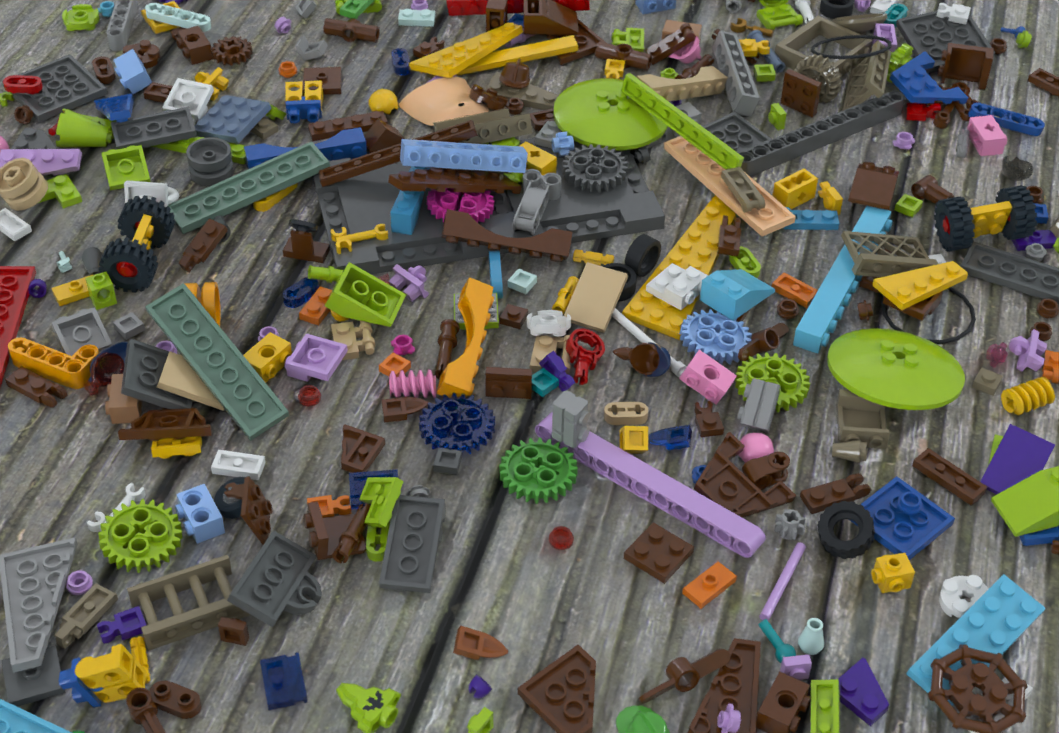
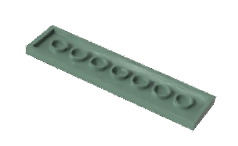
(248, 187)
(217, 361)

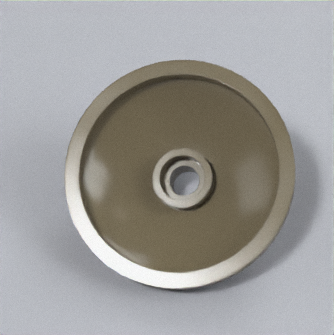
(861, 23)

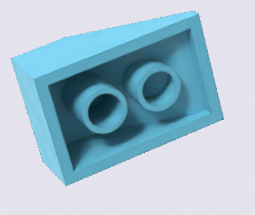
(733, 292)

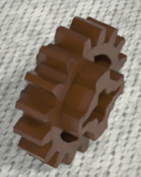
(232, 50)

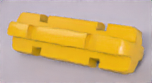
(592, 257)
(138, 651)

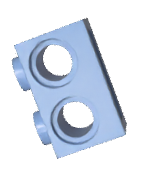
(199, 513)

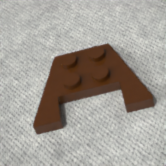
(732, 489)

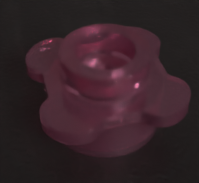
(997, 354)

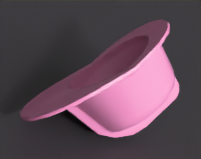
(688, 53)

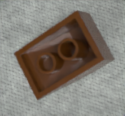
(874, 185)

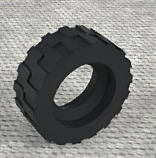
(839, 512)

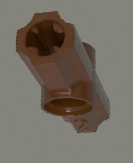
(351, 30)
(624, 52)

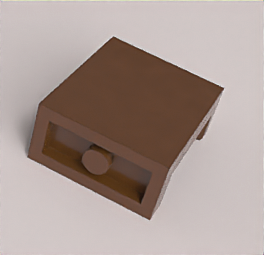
(966, 64)

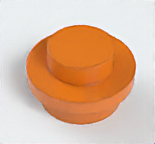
(287, 69)

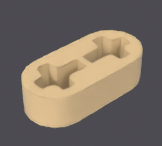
(626, 413)

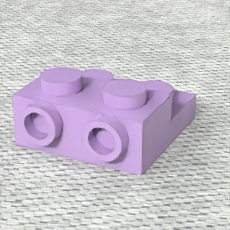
(315, 358)

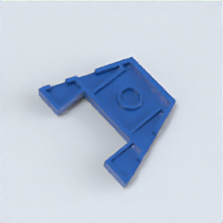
(919, 86)

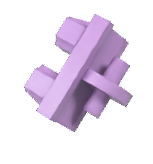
(413, 279)
(1029, 351)

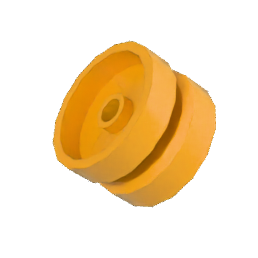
(208, 297)

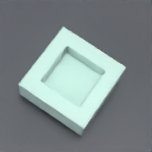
(522, 281)

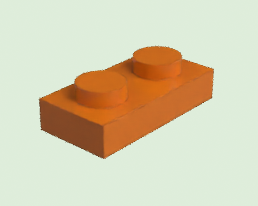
(794, 289)
(315, 309)

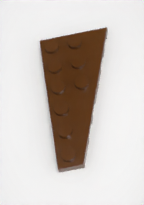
(460, 179)

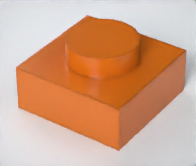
(394, 363)

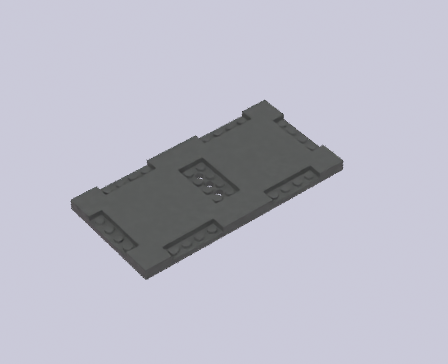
(369, 198)

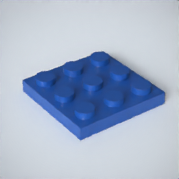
(902, 531)

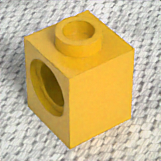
(633, 439)

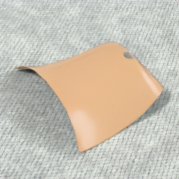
(440, 100)

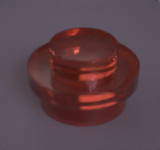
(309, 396)
(561, 538)

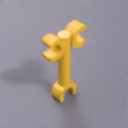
(345, 241)

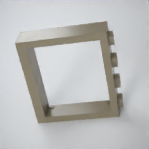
(788, 48)

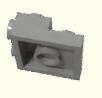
(80, 330)

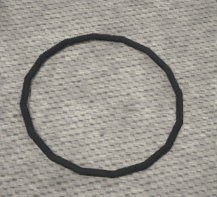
(852, 37)
(973, 319)

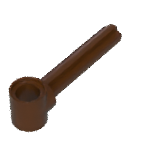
(146, 714)

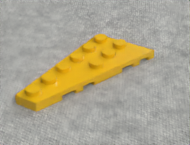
(463, 54)

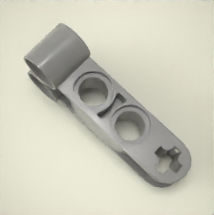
(537, 193)

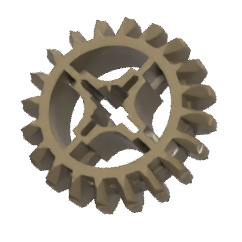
(824, 72)

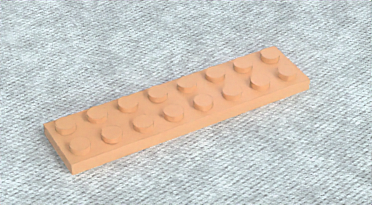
(709, 173)

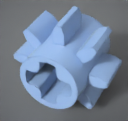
(562, 144)

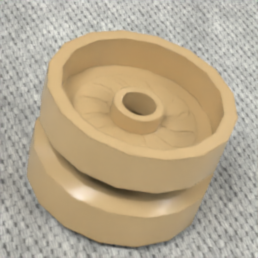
(21, 184)

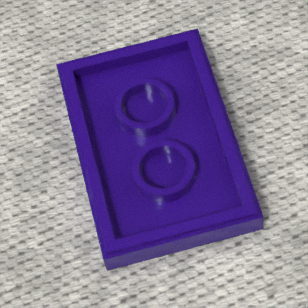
(1016, 459)

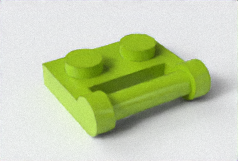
(779, 16)

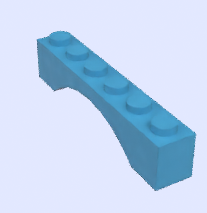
(406, 209)

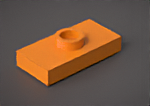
(709, 584)

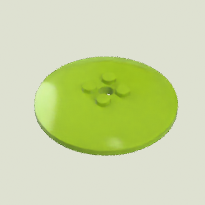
(606, 116)
(895, 369)

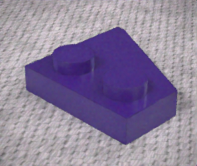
(862, 693)

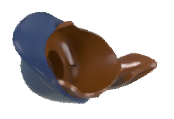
(646, 358)

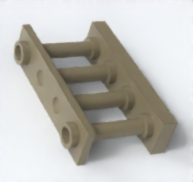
(191, 622)

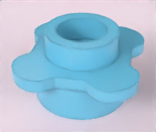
(106, 8)

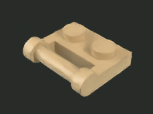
(545, 345)

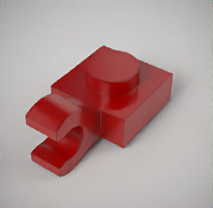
(920, 112)

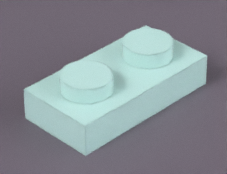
(416, 17)

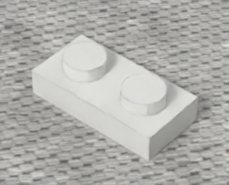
(238, 464)

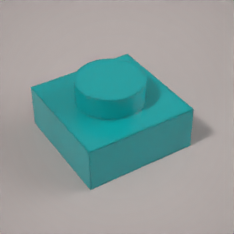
(544, 382)

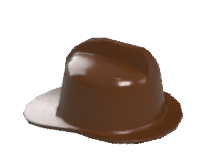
(515, 74)

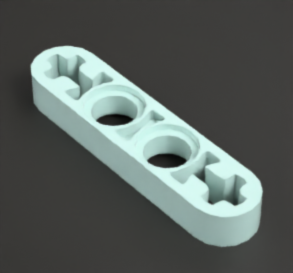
(160, 13)

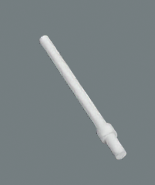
(676, 367)

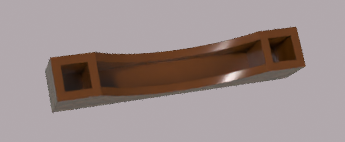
(463, 228)

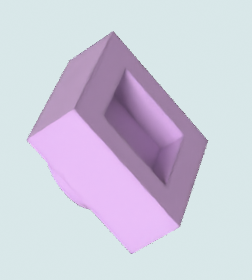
(796, 666)

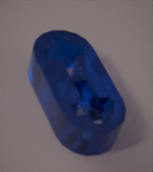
(400, 61)
(300, 292)

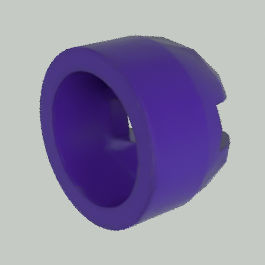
(41, 290)
(480, 686)

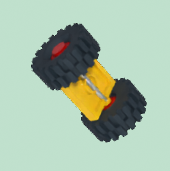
(1011, 215)
(147, 226)

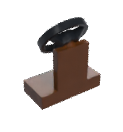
(301, 243)

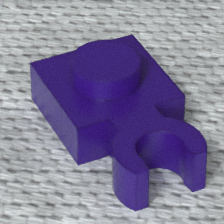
(555, 366)
(126, 624)

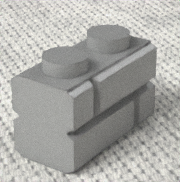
(759, 406)
(570, 419)

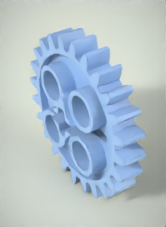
(714, 335)

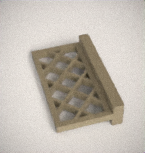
(868, 77)
(886, 263)

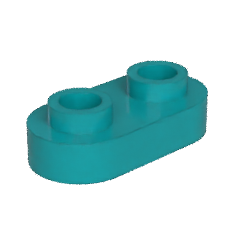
(895, 12)

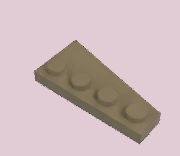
(531, 95)

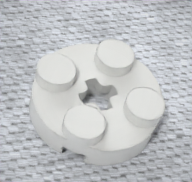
(548, 322)
(960, 586)

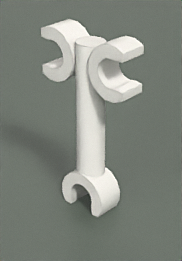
(131, 495)

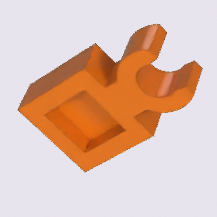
(330, 507)

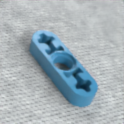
(495, 273)

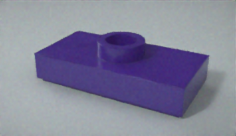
(1043, 237)

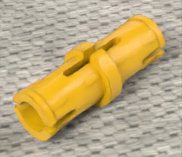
(562, 302)

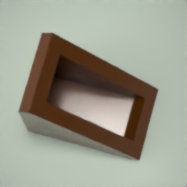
(382, 136)

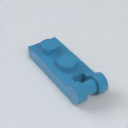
(814, 220)

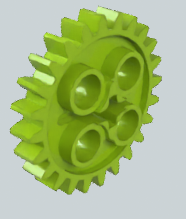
(777, 370)
(140, 535)

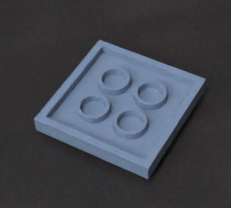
(231, 118)

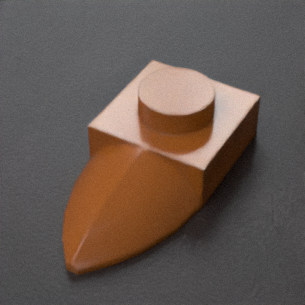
(477, 644)

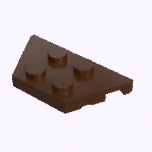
(167, 424)

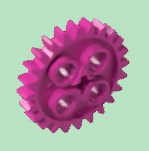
(476, 204)

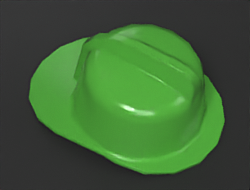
(640, 720)

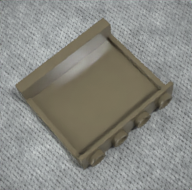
(492, 125)

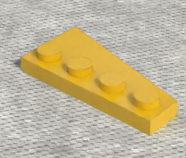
(919, 284)

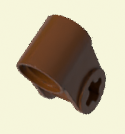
(766, 471)

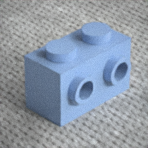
(132, 72)

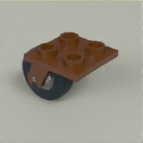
(244, 499)

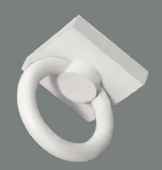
(150, 189)

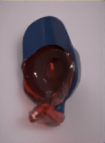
(105, 364)

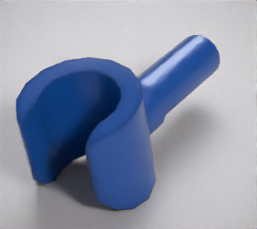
(1020, 29)

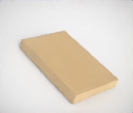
(596, 297)
(183, 381)

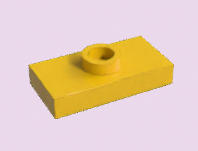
(71, 291)

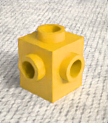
(893, 573)

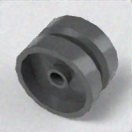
(209, 161)

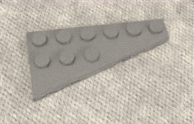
(32, 594)

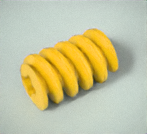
(1028, 396)

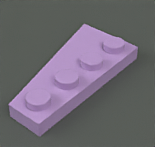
(46, 160)

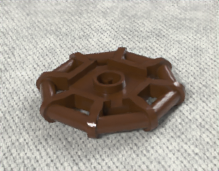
(982, 677)

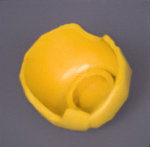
(383, 100)

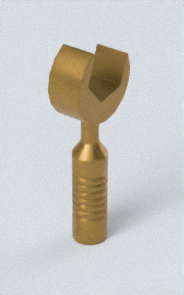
(742, 26)

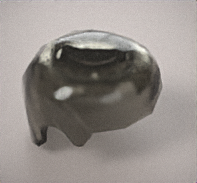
(1016, 169)

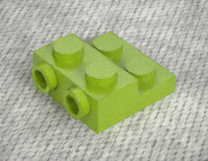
(125, 165)

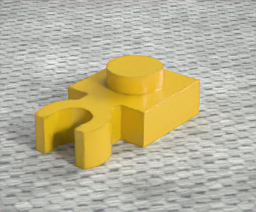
(751, 47)
(614, 68)
(831, 198)

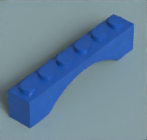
(343, 145)

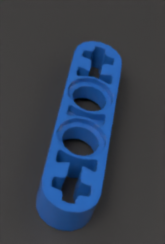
(1026, 124)

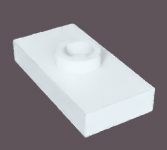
(881, 6)
(12, 225)

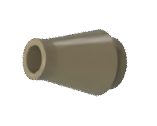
(852, 450)

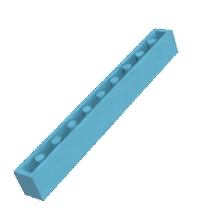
(837, 287)

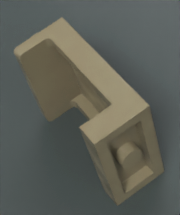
(861, 420)

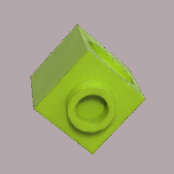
(101, 290)

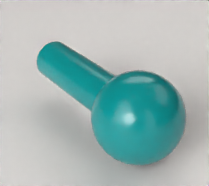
(782, 649)

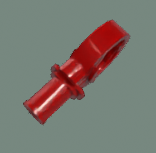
(584, 359)

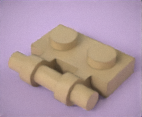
(347, 334)

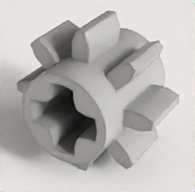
(790, 524)

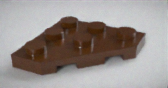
(564, 692)

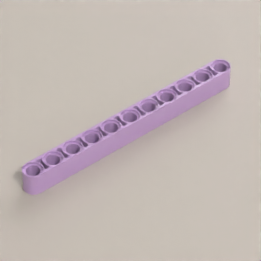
(662, 491)

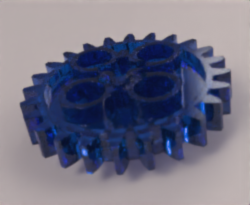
(457, 423)

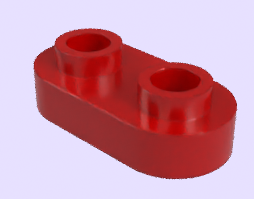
(22, 84)

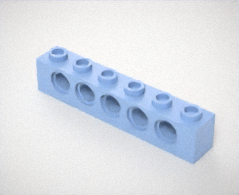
(463, 156)

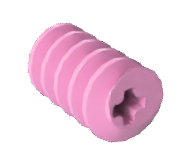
(412, 384)

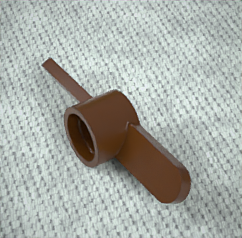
(763, 341)
(686, 675)

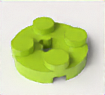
(81, 17)

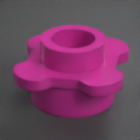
(402, 345)

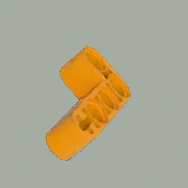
(53, 364)

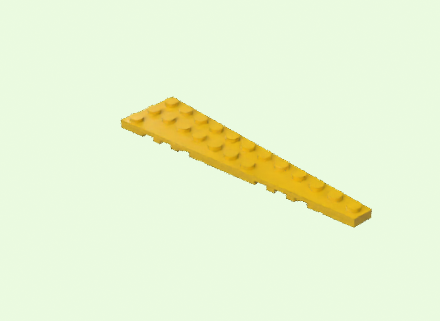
(695, 249)

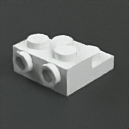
(191, 95)
(677, 285)

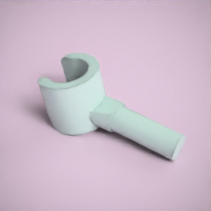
(64, 264)

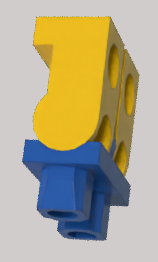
(303, 106)
(103, 677)

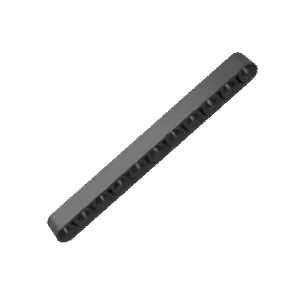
(822, 133)

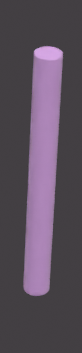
(782, 581)

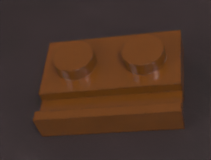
(508, 382)

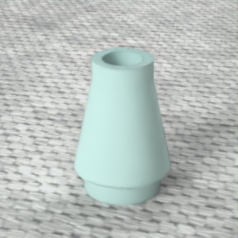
(811, 639)

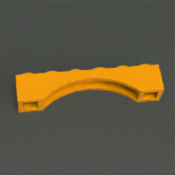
(474, 305)

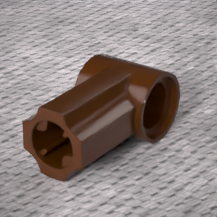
(929, 189)

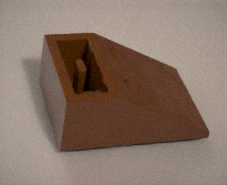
(548, 18)

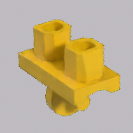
(215, 80)

